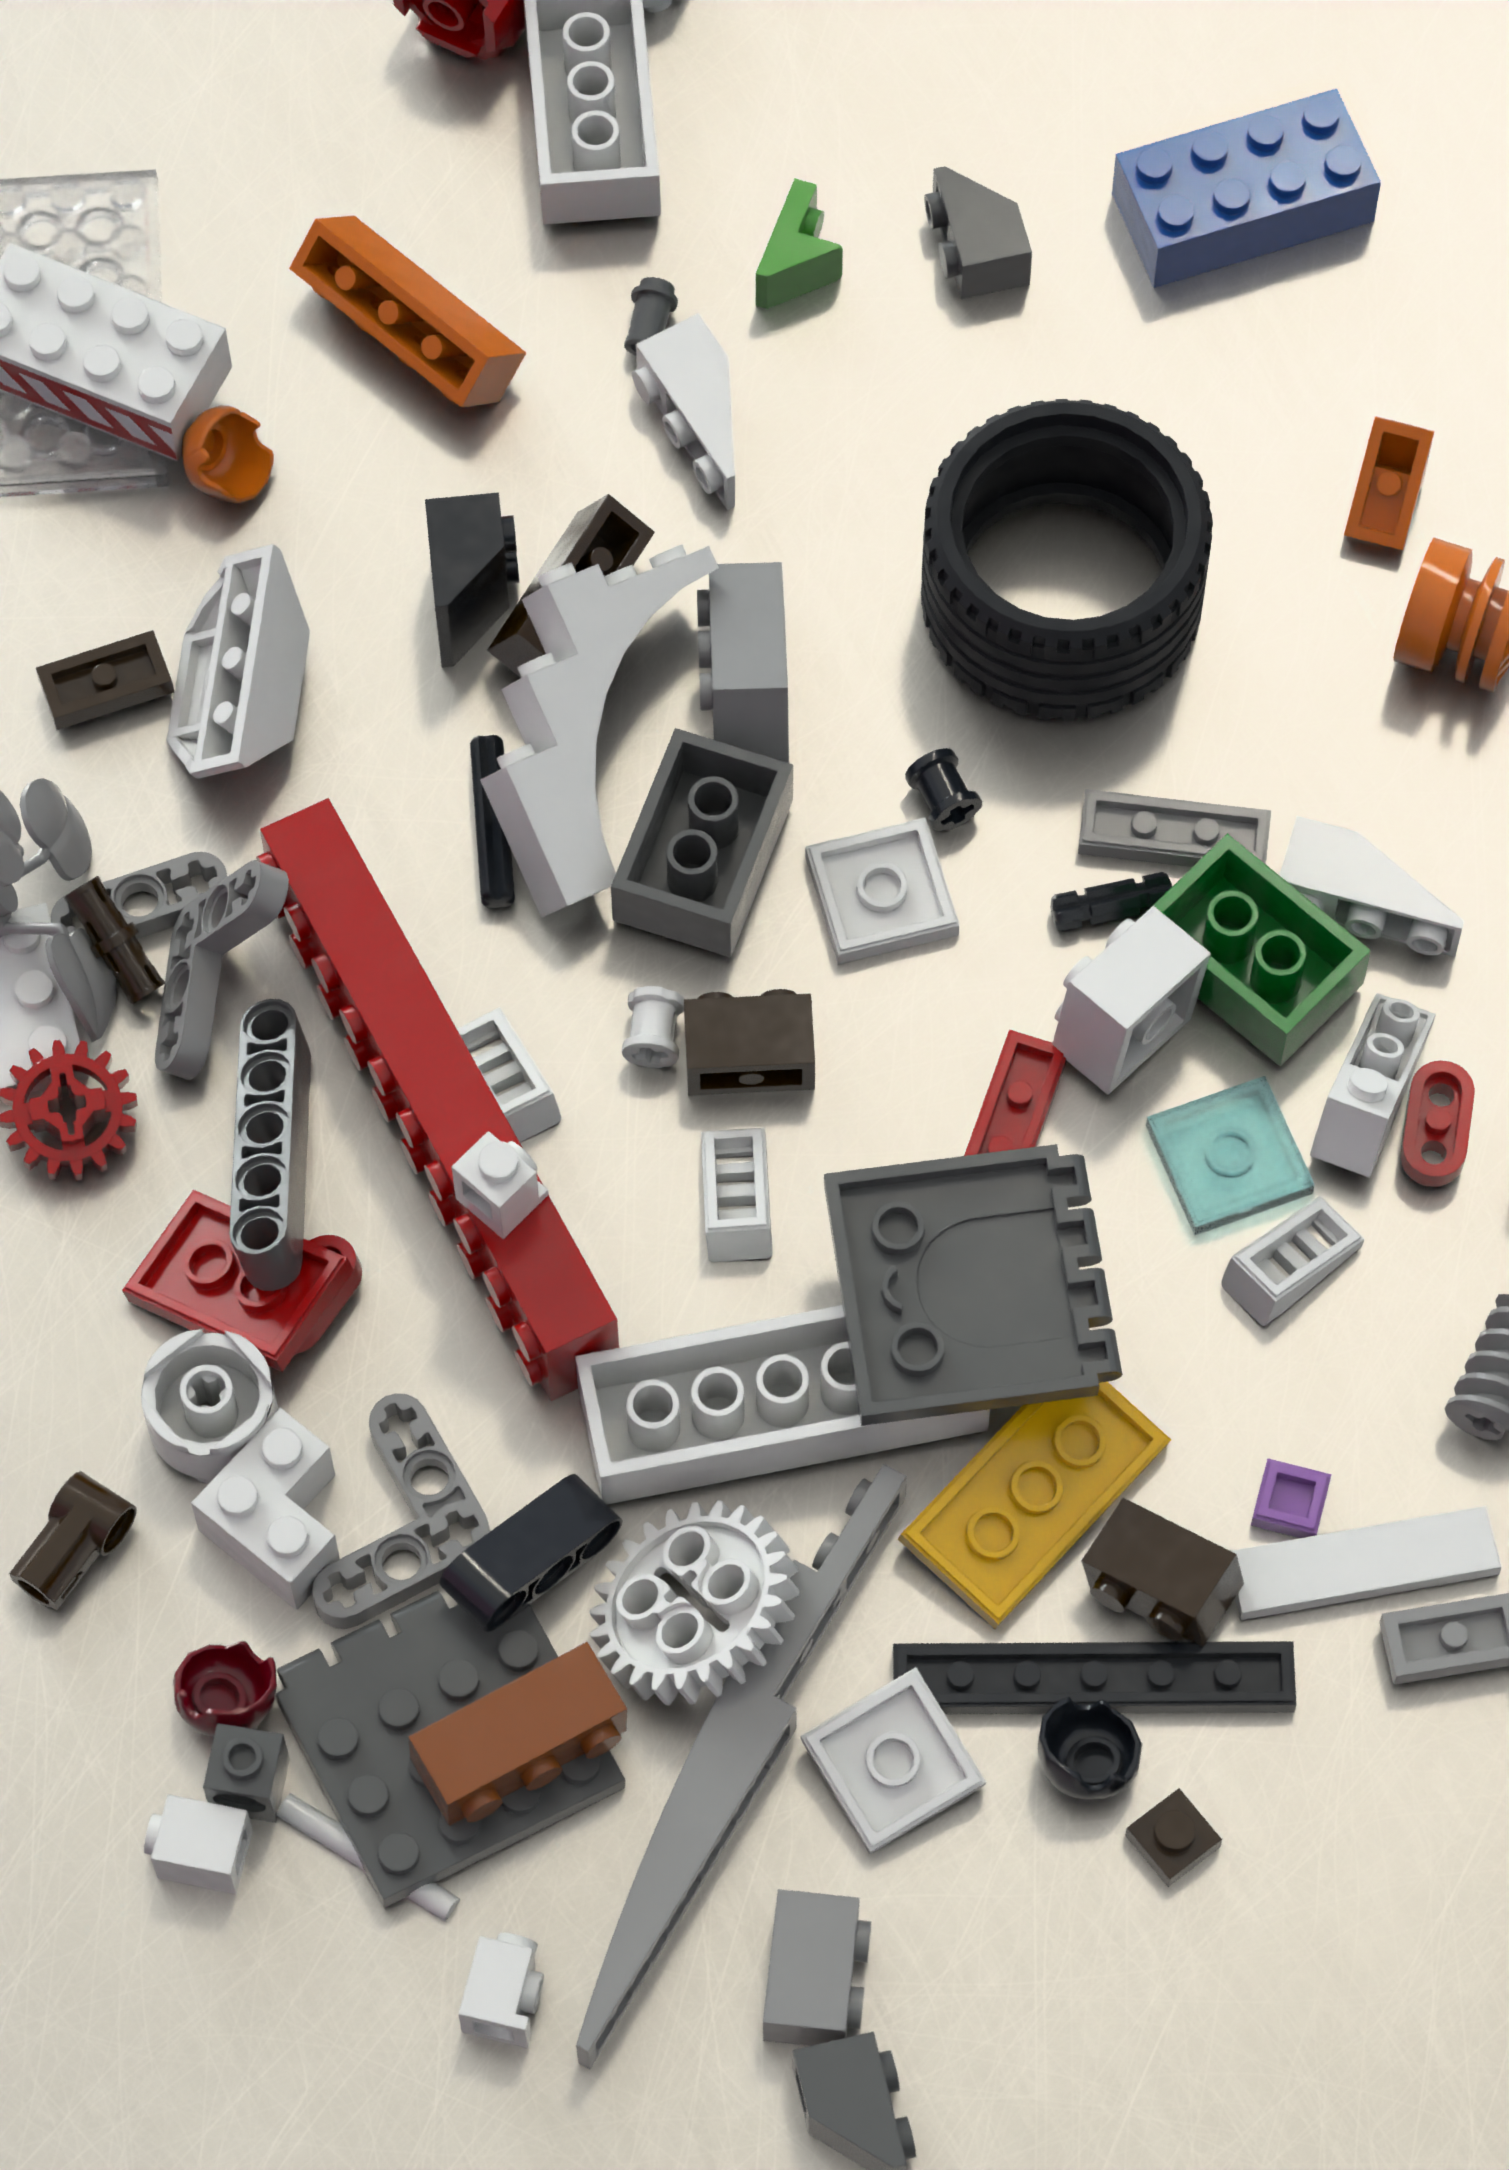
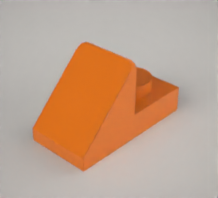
(1389, 483)

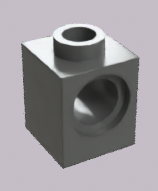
(247, 1770)

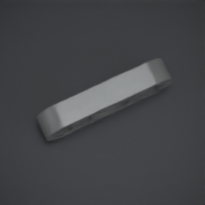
(153, 880)

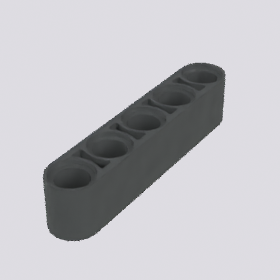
(270, 1145)

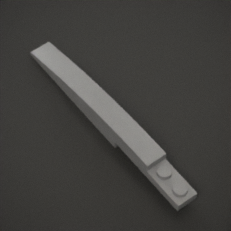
(731, 1762)

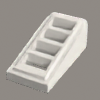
(527, 1107)
(736, 1232)
(1262, 1287)

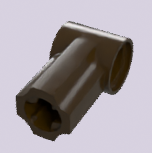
(81, 1526)

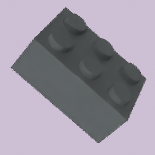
(702, 842)

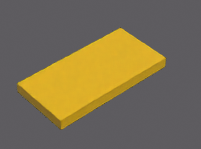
(1031, 1497)

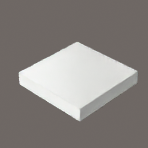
(882, 890)
(893, 1760)

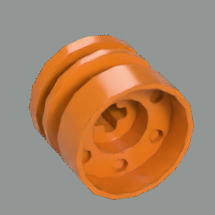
(1456, 615)

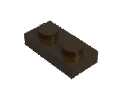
(105, 680)

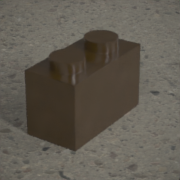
(749, 1043)
(1162, 1573)

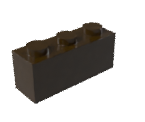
(597, 534)

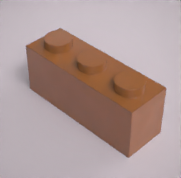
(519, 1735)

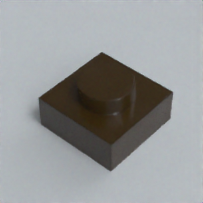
(1173, 1837)

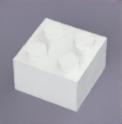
(1129, 998)

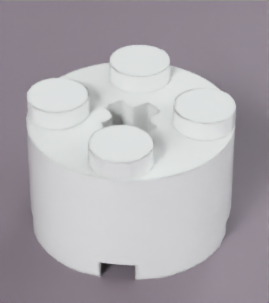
(200, 1369)

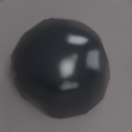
(1088, 1749)

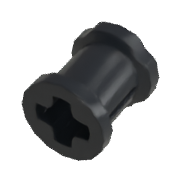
(943, 789)

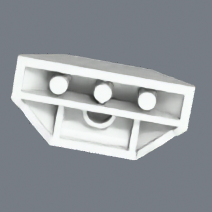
(240, 667)

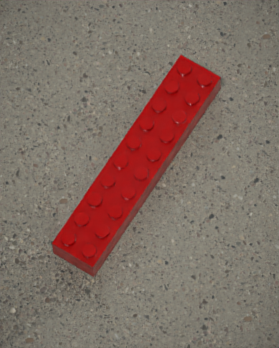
(433, 1091)

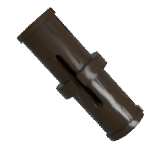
(114, 940)

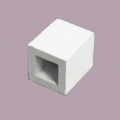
(199, 1843)

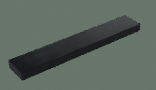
(1124, 1674)

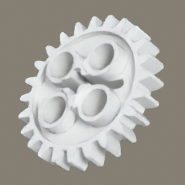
(665, 1643)

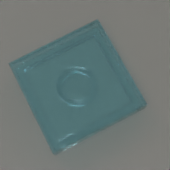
(1230, 1155)

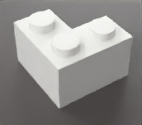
(260, 1503)

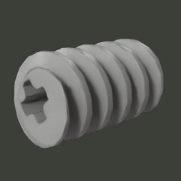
(1483, 1392)

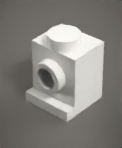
(498, 1183)
(501, 1989)

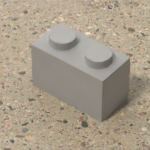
(813, 1968)

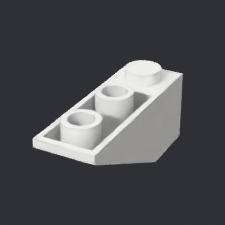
(690, 384)
(1366, 889)
(1371, 1084)

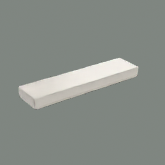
(1366, 1562)

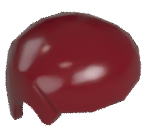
(224, 1687)

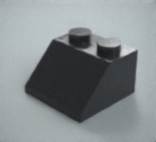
(470, 567)

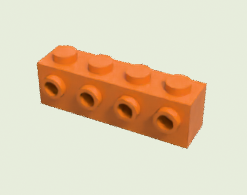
(407, 311)

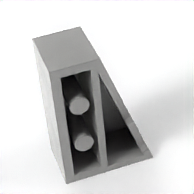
(745, 657)

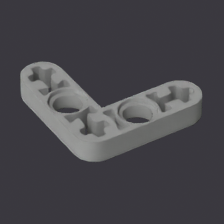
(199, 938)
(432, 1516)

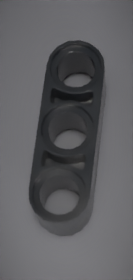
(530, 1552)

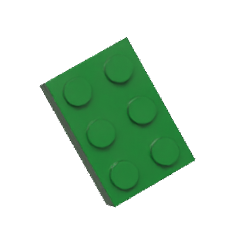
(1274, 954)

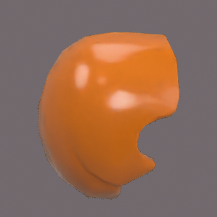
(226, 456)

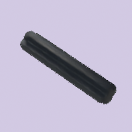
(492, 845)

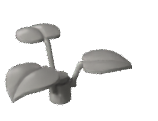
(66, 842)

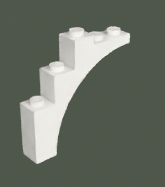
(548, 785)

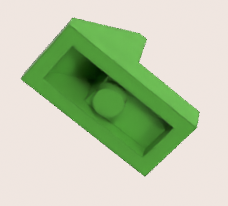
(795, 255)

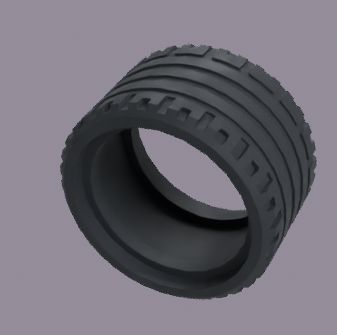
(1069, 457)

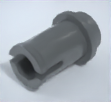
(653, 304)

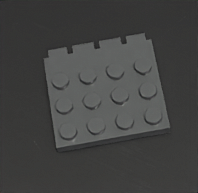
(970, 1283)
(358, 1724)

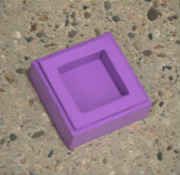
(1291, 1499)

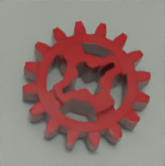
(43, 1116)

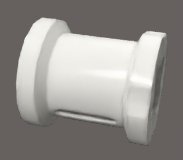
(653, 1027)

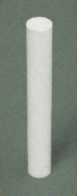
(333, 1836)

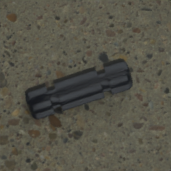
(1108, 901)

